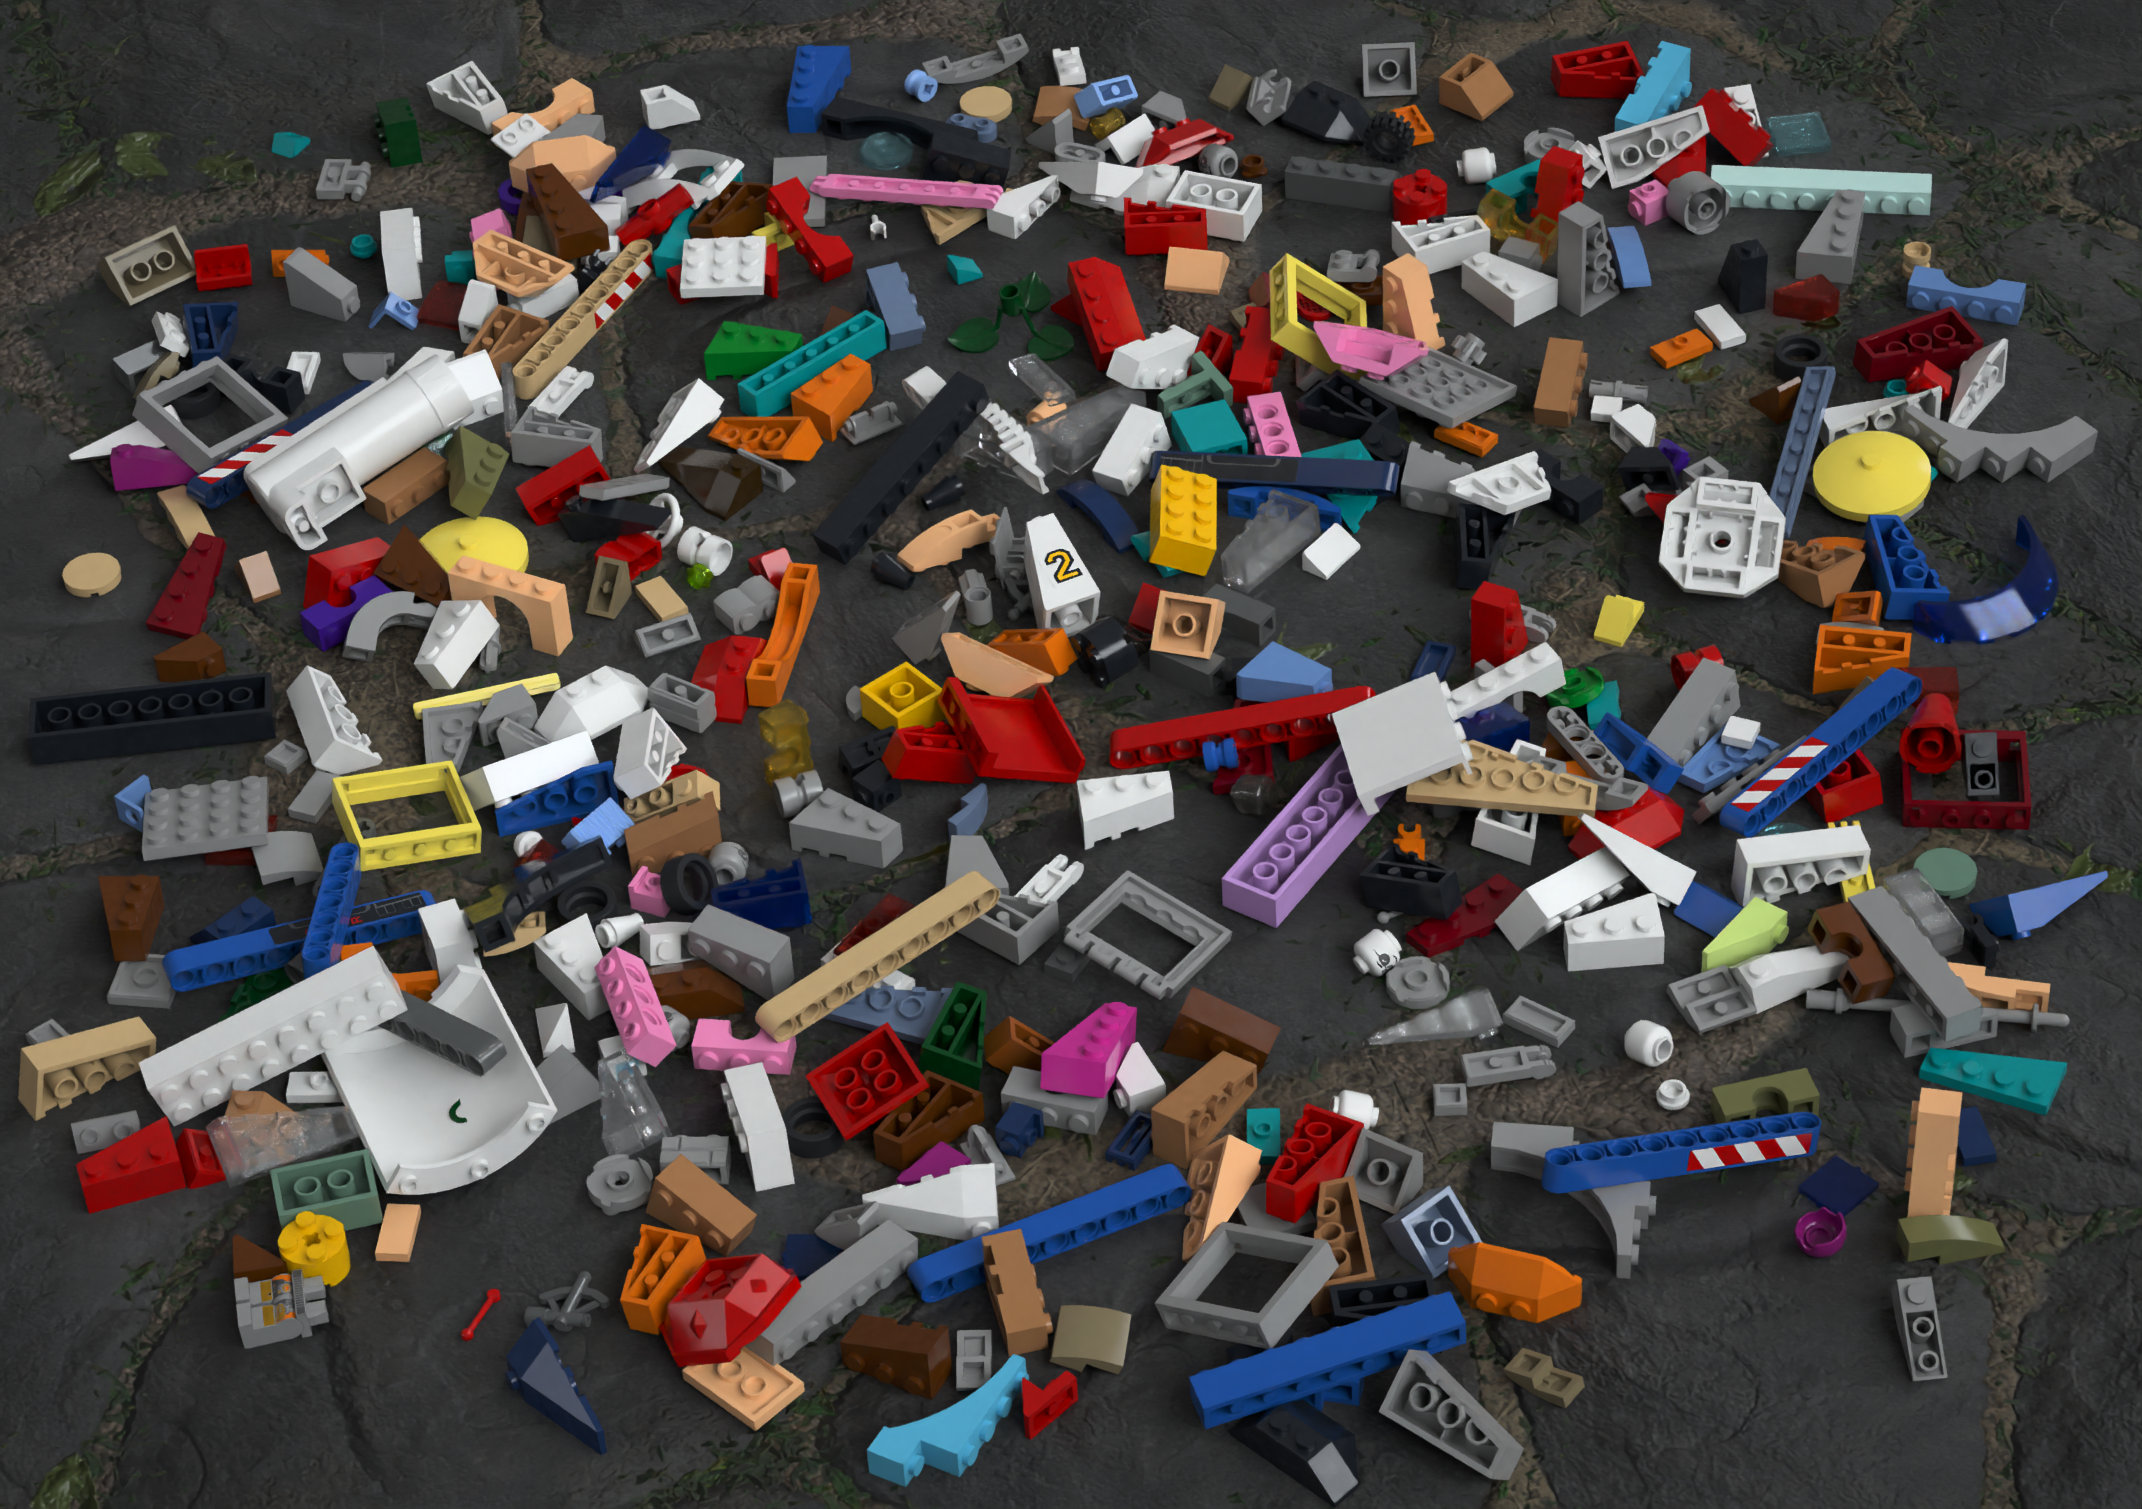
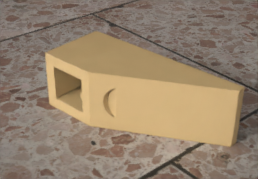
(672, 793)

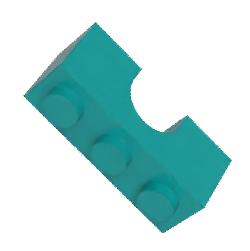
(1517, 184)

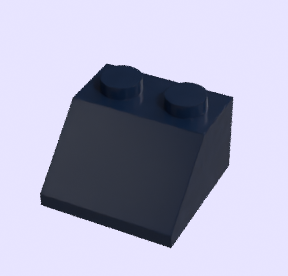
(242, 918)

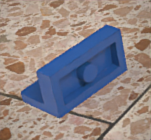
(1707, 909)

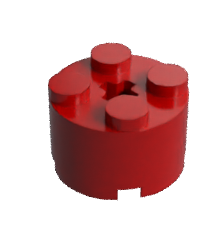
(1418, 197)

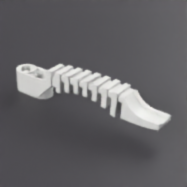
(1016, 443)

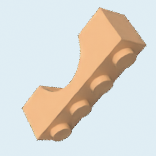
(568, 99)

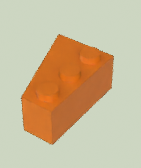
(834, 395)

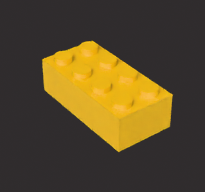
(1183, 520)

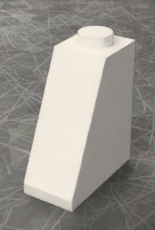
(553, 300)

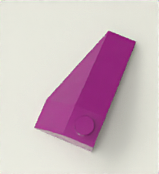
(147, 467)

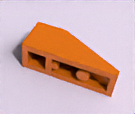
(1040, 648)

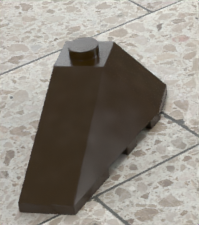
(716, 479)

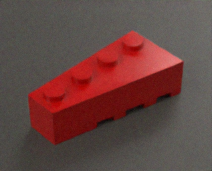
(1313, 1154)

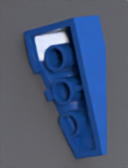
(560, 800)

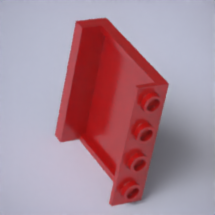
(1012, 735)

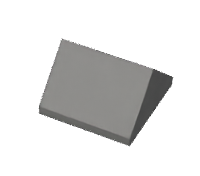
(1389, 69)
(1385, 1171)

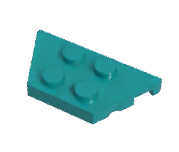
(1351, 506)

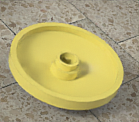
(1871, 475)
(480, 539)

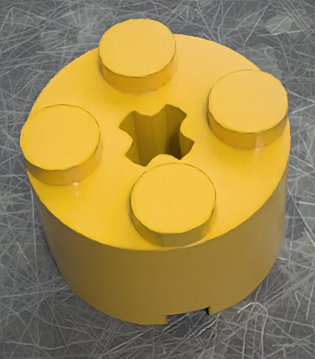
(315, 1246)

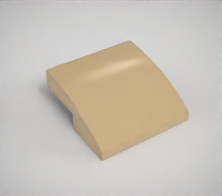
(528, 931)

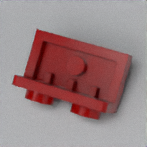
(223, 267)

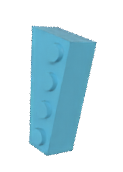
(1660, 90)

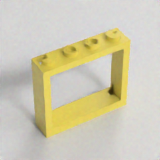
(1292, 276)
(415, 845)

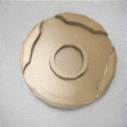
(987, 103)
(92, 574)

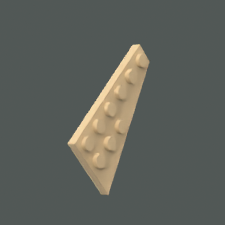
(1505, 784)

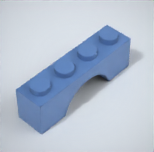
(1996, 302)

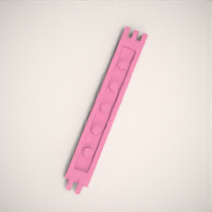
(907, 191)

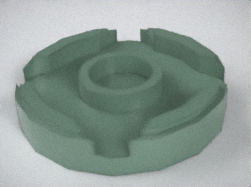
(1948, 871)

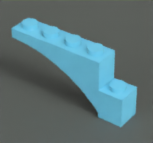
(951, 1436)

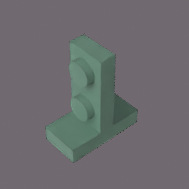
(1204, 382)

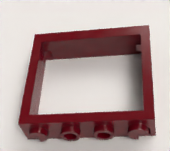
(1974, 813)

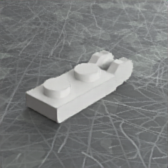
(1052, 880)

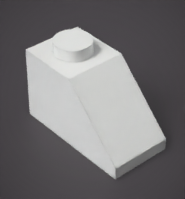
(1633, 428)
(1138, 1083)

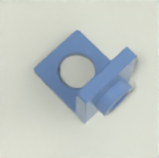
(396, 308)
(132, 800)

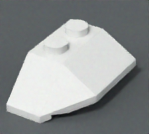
(592, 705)

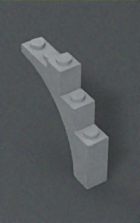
(2000, 455)
(1618, 1208)

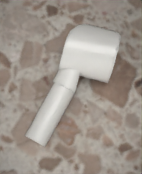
(877, 227)

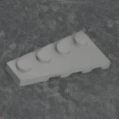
(1713, 804)

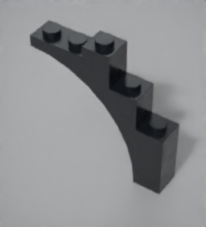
(534, 883)

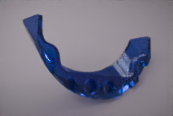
(2000, 613)

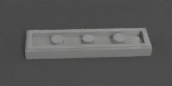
(624, 487)

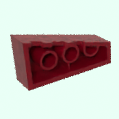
(1938, 337)

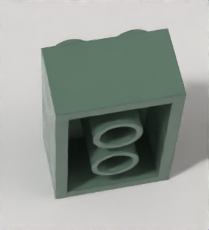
(329, 1186)

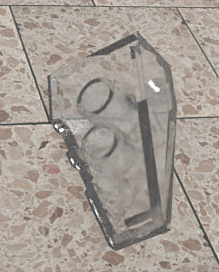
(1459, 1018)

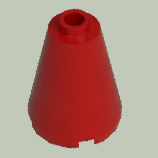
(1931, 736)

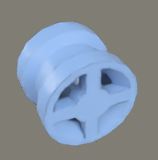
(921, 85)

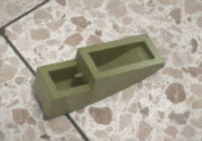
(1947, 1238)

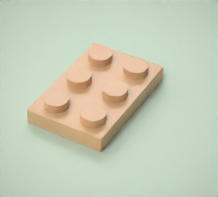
(746, 1387)

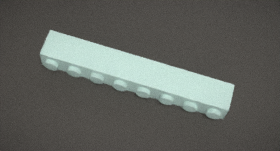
(1815, 188)

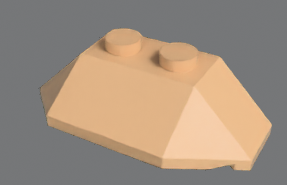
(577, 158)
(516, 266)
(990, 669)

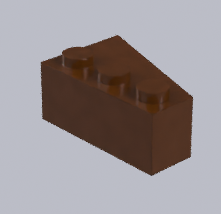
(414, 569)

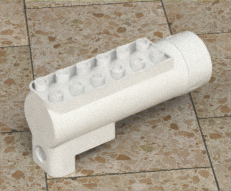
(322, 466)

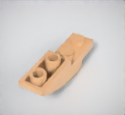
(946, 539)
(2002, 992)

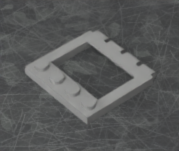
(1162, 909)

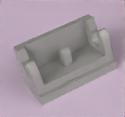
(1268, 98)

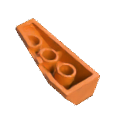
(769, 437)

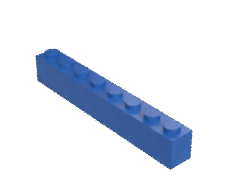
(1326, 1359)

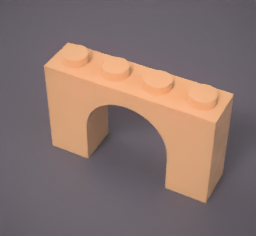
(539, 599)

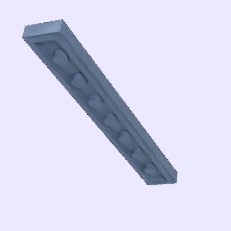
(1801, 441)

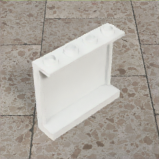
(1401, 738)

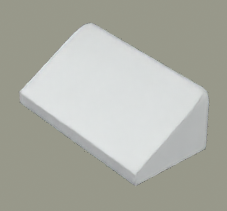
(1329, 552)

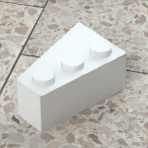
(1443, 243)
(1508, 288)
(1154, 362)
(454, 641)
(645, 753)
(1123, 803)
(1616, 936)

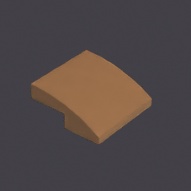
(1054, 101)

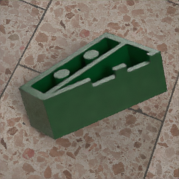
(398, 132)

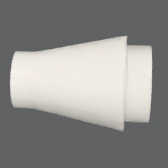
(617, 930)

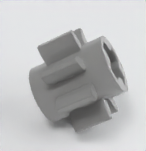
(1468, 349)

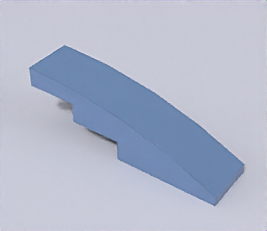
(1629, 257)

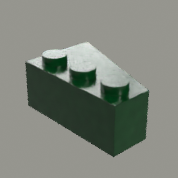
(957, 1037)

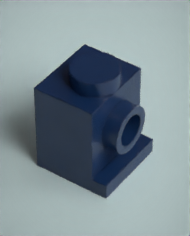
(1019, 1129)

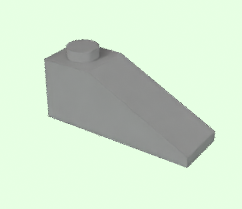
(922, 633)
(1916, 1035)

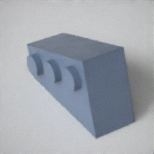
(888, 293)

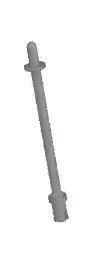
(1840, 1002)

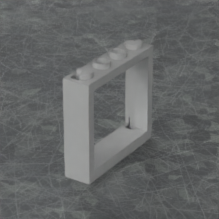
(184, 443)
(1262, 1329)

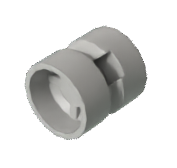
(796, 794)

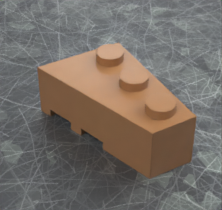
(507, 336)
(682, 832)
(699, 1206)
(1014, 1293)

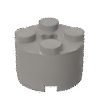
(1697, 202)

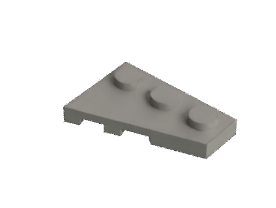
(450, 731)

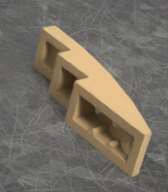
(184, 514)

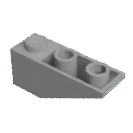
(1919, 1328)

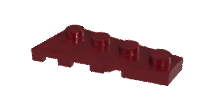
(186, 597)
(1251, 761)

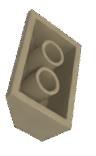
(148, 266)

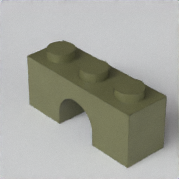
(1779, 1092)

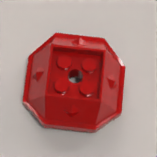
(726, 1308)

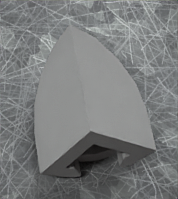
(368, 364)

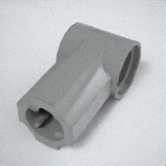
(976, 597)

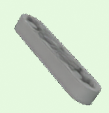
(1580, 749)

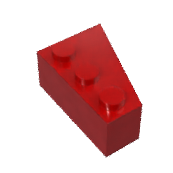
(1733, 128)
(1558, 182)
(928, 755)

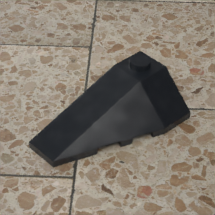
(598, 519)

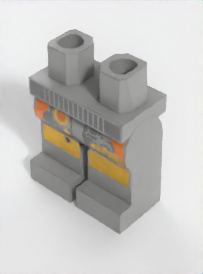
(279, 1308)

